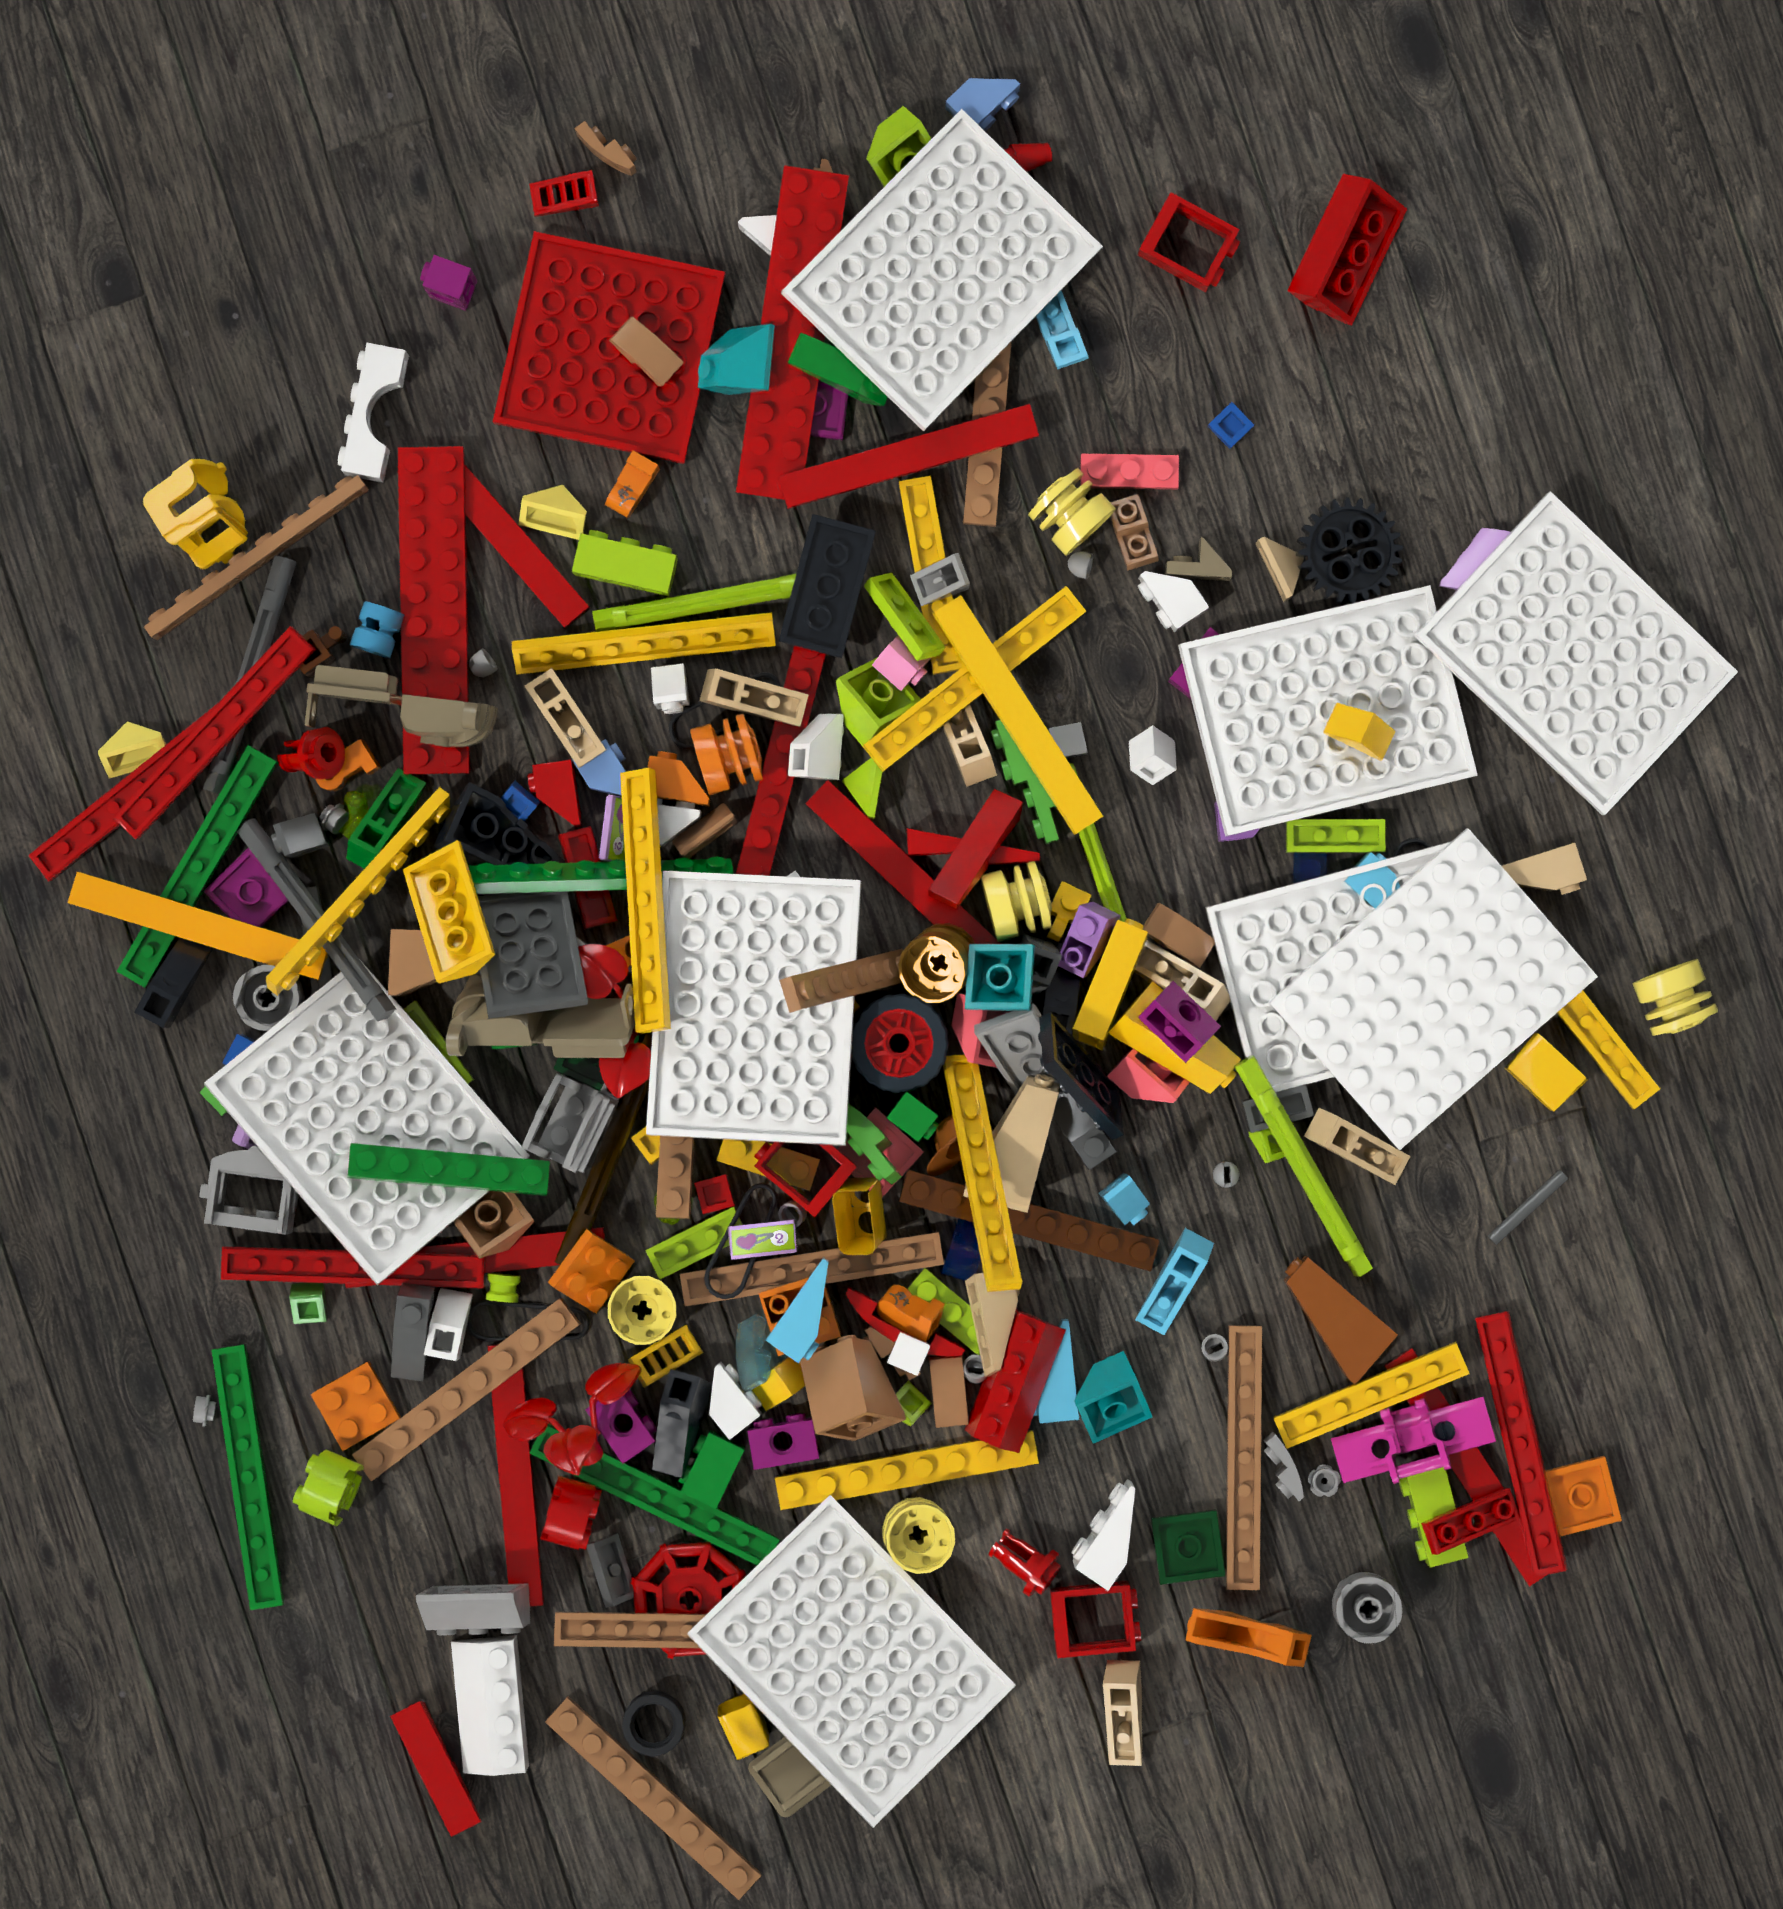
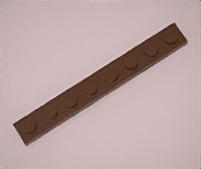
(1038, 1223)

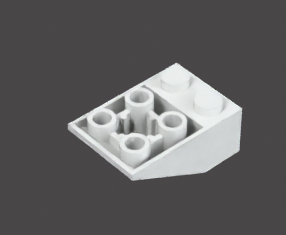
(1107, 1546)

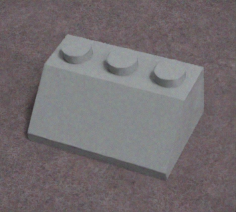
(475, 1608)

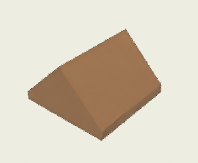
(494, 1223)

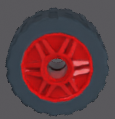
(924, 1033)

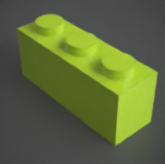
(625, 563)
(1429, 1498)

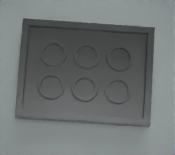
(534, 955)

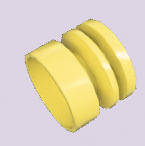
(1071, 511)
(1016, 901)
(1675, 997)
(631, 1293)
(935, 1543)

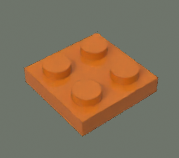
(591, 1271)
(355, 1406)
(1583, 1495)

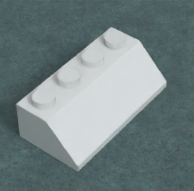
(490, 1705)

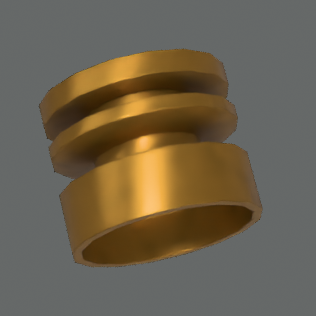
(922, 966)

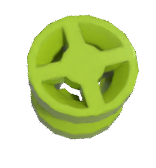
(503, 1287)

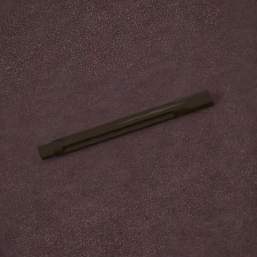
(604, 1165)

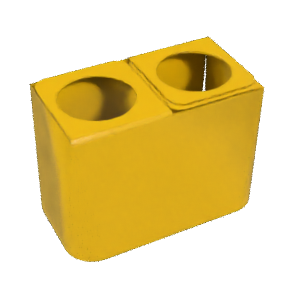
(1545, 1072)
(850, 1236)
(743, 1726)

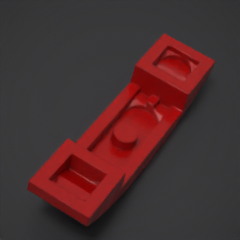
(865, 1306)

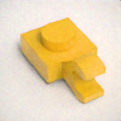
(1065, 907)

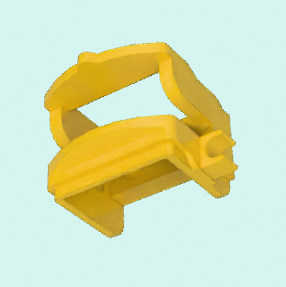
(187, 527)

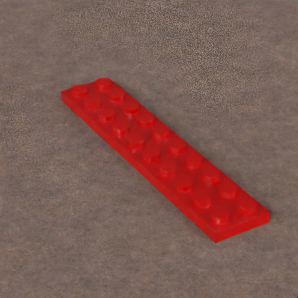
(782, 417)
(433, 593)

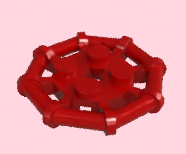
(684, 1579)

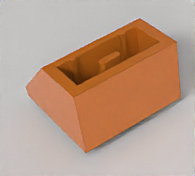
(778, 1299)

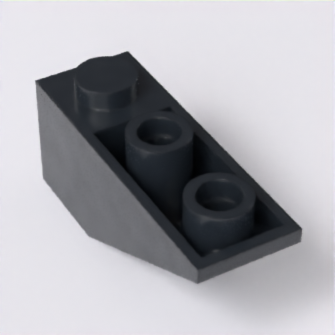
(173, 982)
(1061, 996)
(679, 1421)

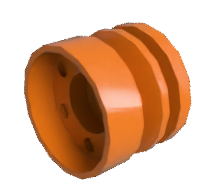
(726, 754)

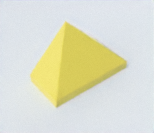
(553, 512)
(129, 749)

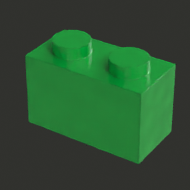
(914, 1117)
(712, 1468)

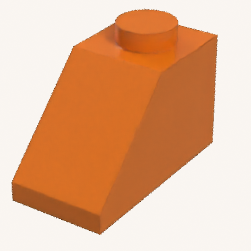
(675, 781)

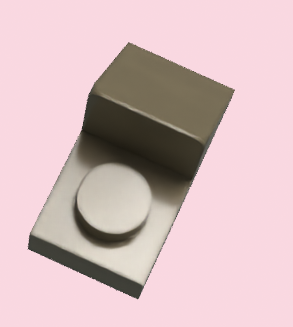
(1208, 567)

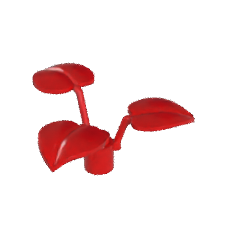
(602, 972)
(579, 1445)

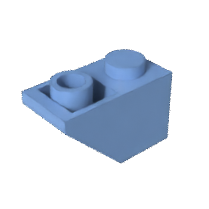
(983, 99)
(604, 771)

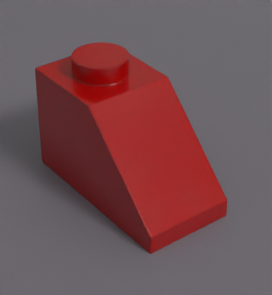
(557, 788)

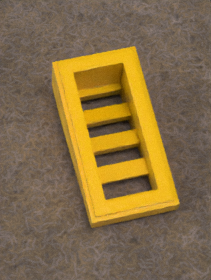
(690, 1343)

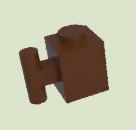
(323, 644)

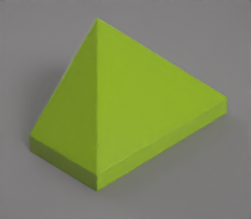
(865, 786)

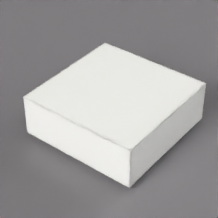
(908, 1353)

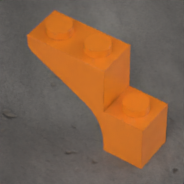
(1248, 1636)

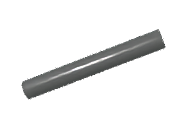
(1527, 1207)

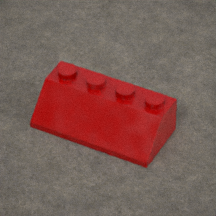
(1347, 248)
(1012, 1394)

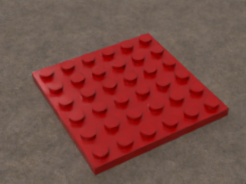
(567, 374)

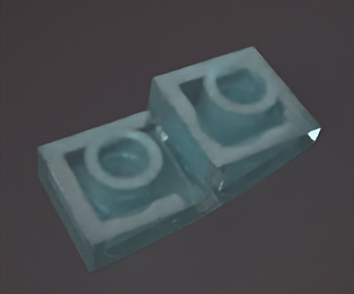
(752, 1359)

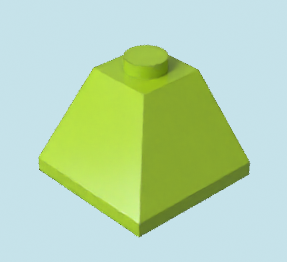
(896, 144)
(871, 701)

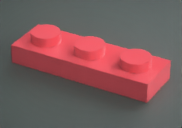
(1130, 471)

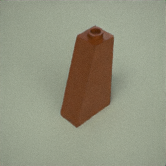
(1342, 1322)

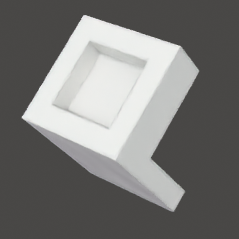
(1152, 755)

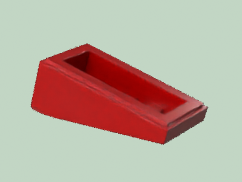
(578, 203)

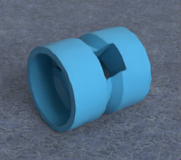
(373, 641)

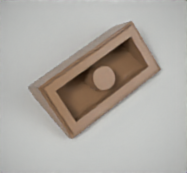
(705, 831)

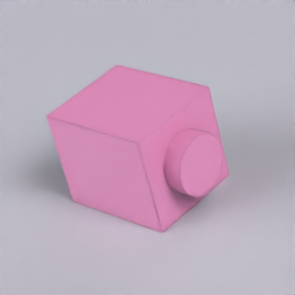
(900, 665)

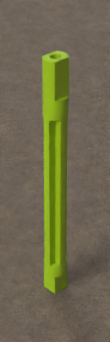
(691, 604)
(1303, 1165)

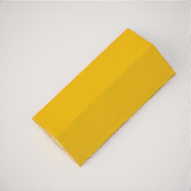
(449, 913)

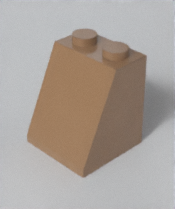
(408, 963)
(849, 1390)

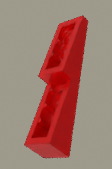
(928, 843)
(975, 849)
(436, 1768)

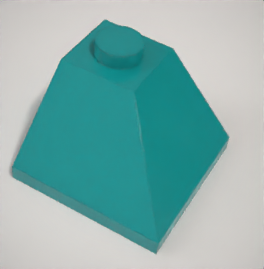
(738, 361)
(999, 977)
(1111, 1398)

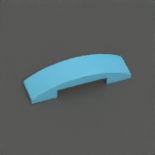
(1060, 333)

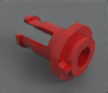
(318, 754)
(1038, 1570)

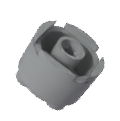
(251, 1006)
(1380, 1620)

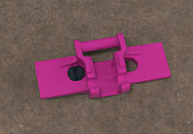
(1410, 1429)

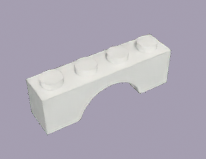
(381, 371)

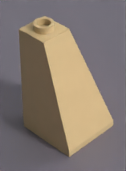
(1022, 1138)

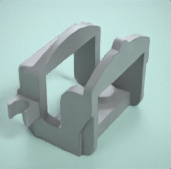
(573, 1124)
(253, 1164)

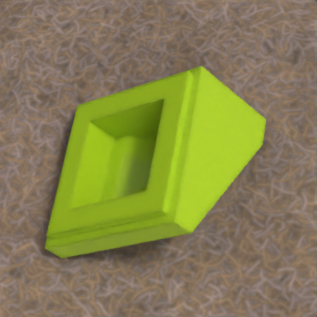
(1266, 1145)
(912, 1402)

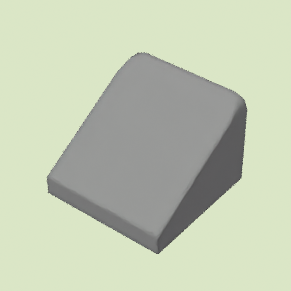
(1070, 739)

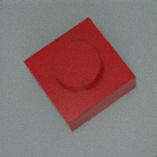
(714, 1194)

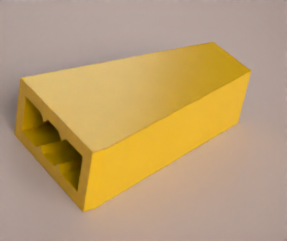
(1110, 983)
(1206, 1068)

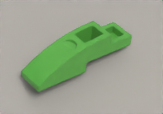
(1018, 769)
(872, 1142)

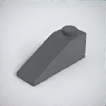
(1081, 1131)
(411, 1331)

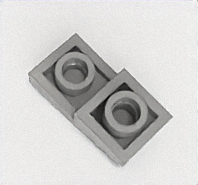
(1289, 1477)

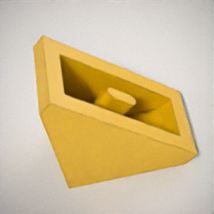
(1359, 730)
(784, 1381)

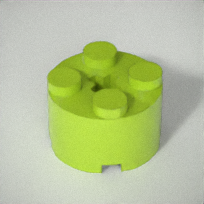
(329, 1486)

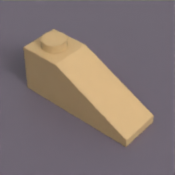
(753, 697)
(565, 718)
(969, 747)
(1549, 870)
(1163, 968)
(1356, 1146)
(992, 1320)
(1123, 1712)

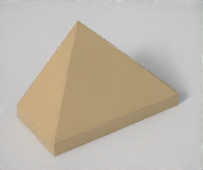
(1281, 564)

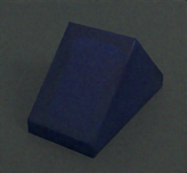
(963, 1253)

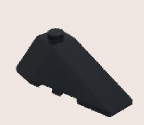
(491, 832)

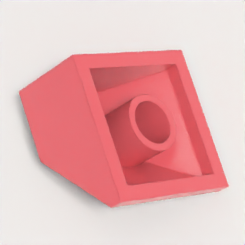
(963, 1027)
(1146, 1079)

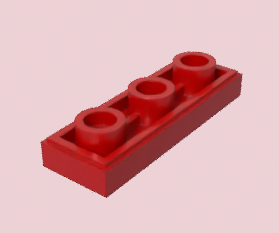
(1456, 1527)

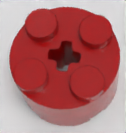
(569, 1513)

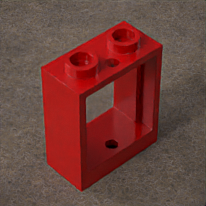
(1205, 219)
(814, 1206)
(1131, 1628)

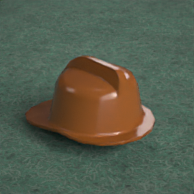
(947, 1148)

